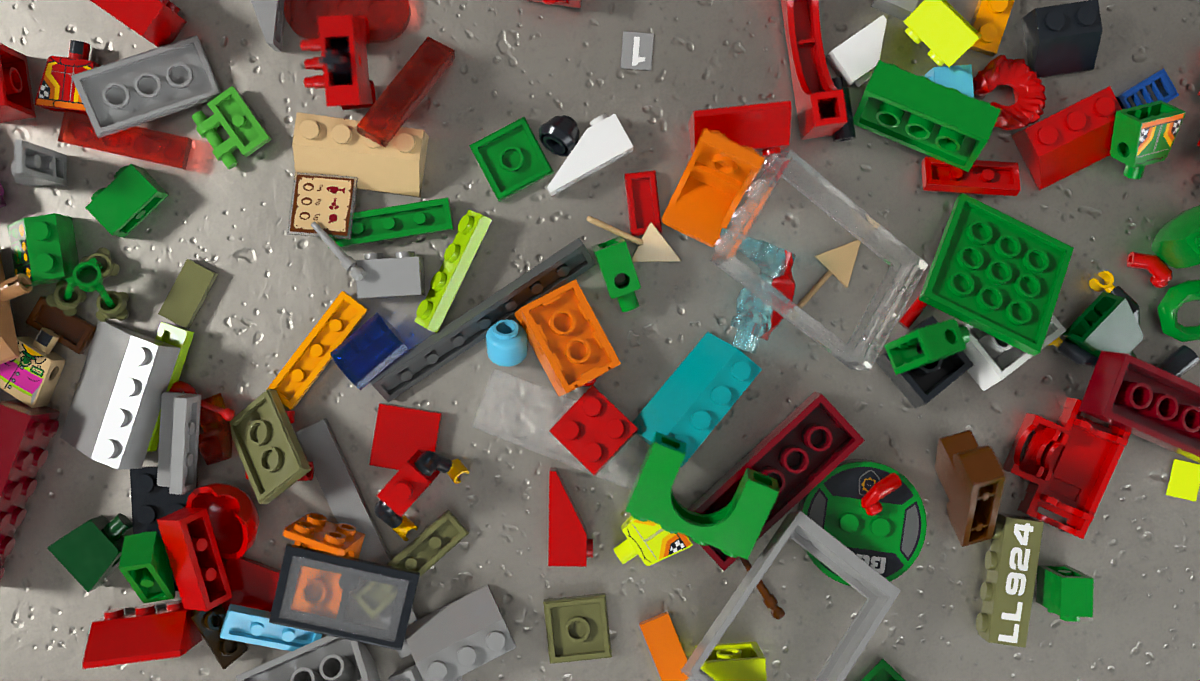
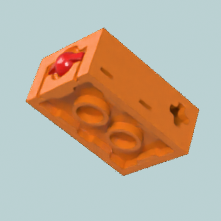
(567, 338)

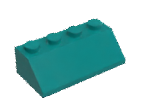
(697, 394)

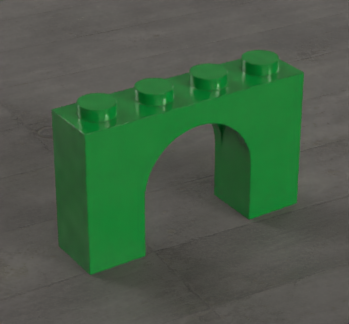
(729, 529)

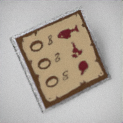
(322, 200)

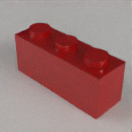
(195, 559)

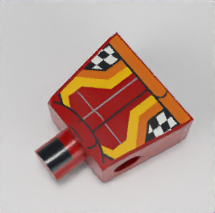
(57, 88)

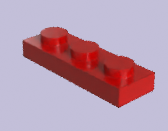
(982, 178)

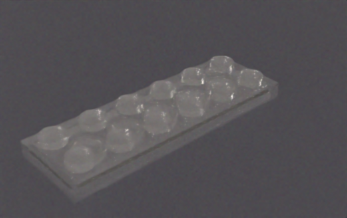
(526, 413)

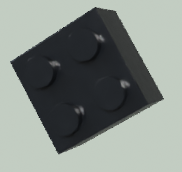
(928, 380)

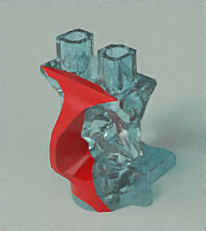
(754, 317)

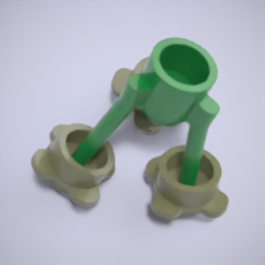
(89, 277)

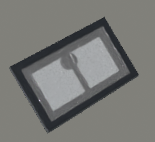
(344, 597)

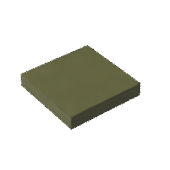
(577, 628)

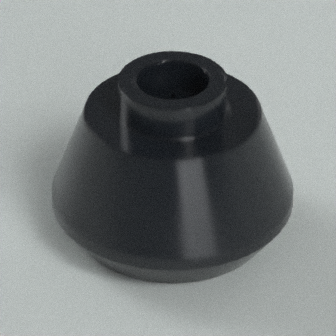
(559, 135)

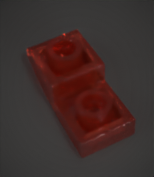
(216, 440)

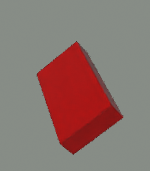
(642, 201)

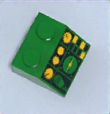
(44, 248)

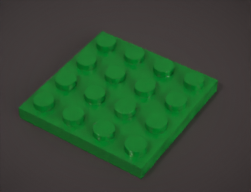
(997, 274)

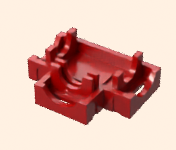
(1065, 466)

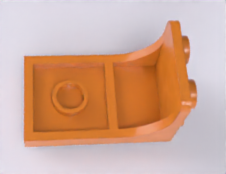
(711, 187)
(319, 534)

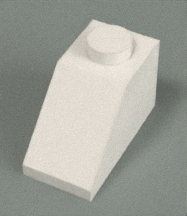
(858, 54)

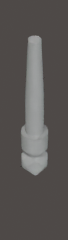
(346, 261)

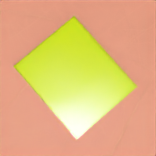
(1184, 480)

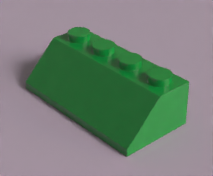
(925, 116)

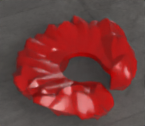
(1026, 89)

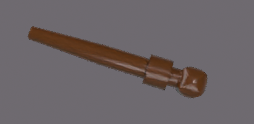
(769, 599)

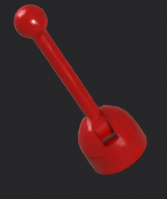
(180, 387)

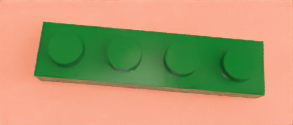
(399, 222)

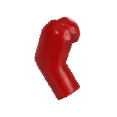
(1161, 272)
(879, 490)

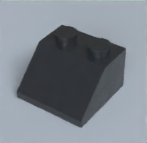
(1062, 38)

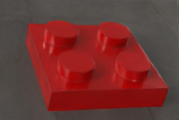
(594, 430)

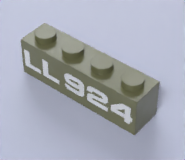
(1010, 580)

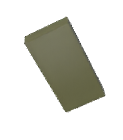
(188, 293)

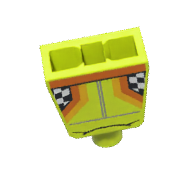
(649, 542)

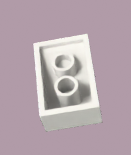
(997, 359)

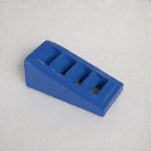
(1165, 81)

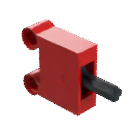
(342, 61)

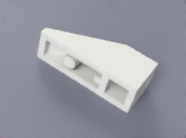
(596, 149)

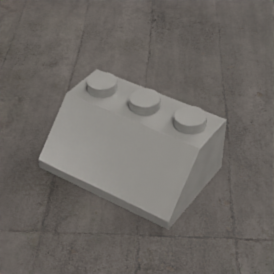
(459, 637)

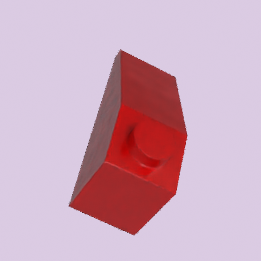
(566, 529)

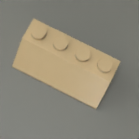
(336, 148)

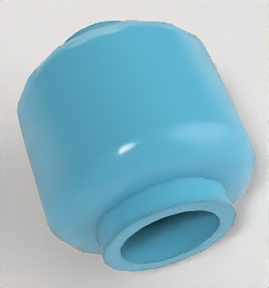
(506, 343)

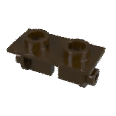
(210, 626)

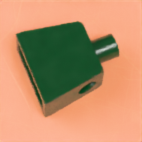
(92, 549)

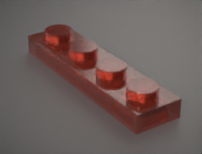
(405, 92)
(132, 142)

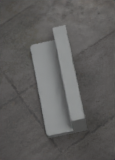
(178, 441)

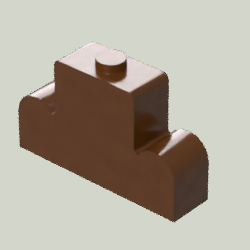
(973, 485)

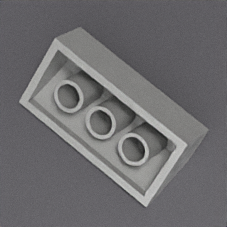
(321, 660)

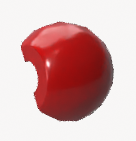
(231, 516)

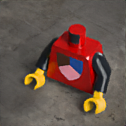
(410, 484)

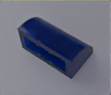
(369, 351)

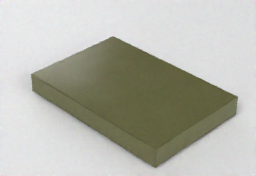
(268, 446)

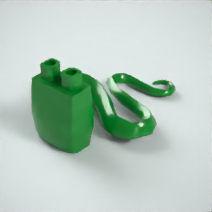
(1179, 247)

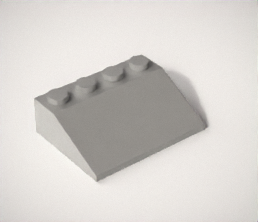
(119, 396)

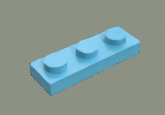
(253, 627)

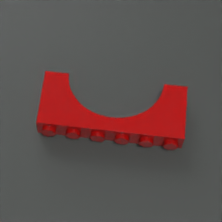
(817, 100)

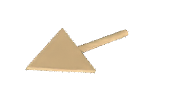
(650, 248)
(839, 263)

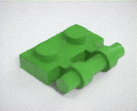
(238, 121)

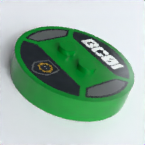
(883, 541)

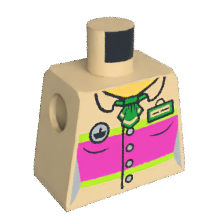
(35, 372)

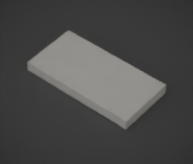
(146, 86)

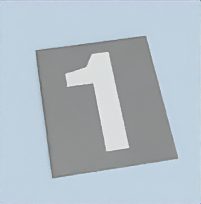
(637, 50)

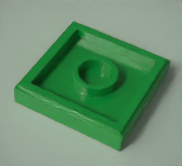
(511, 159)

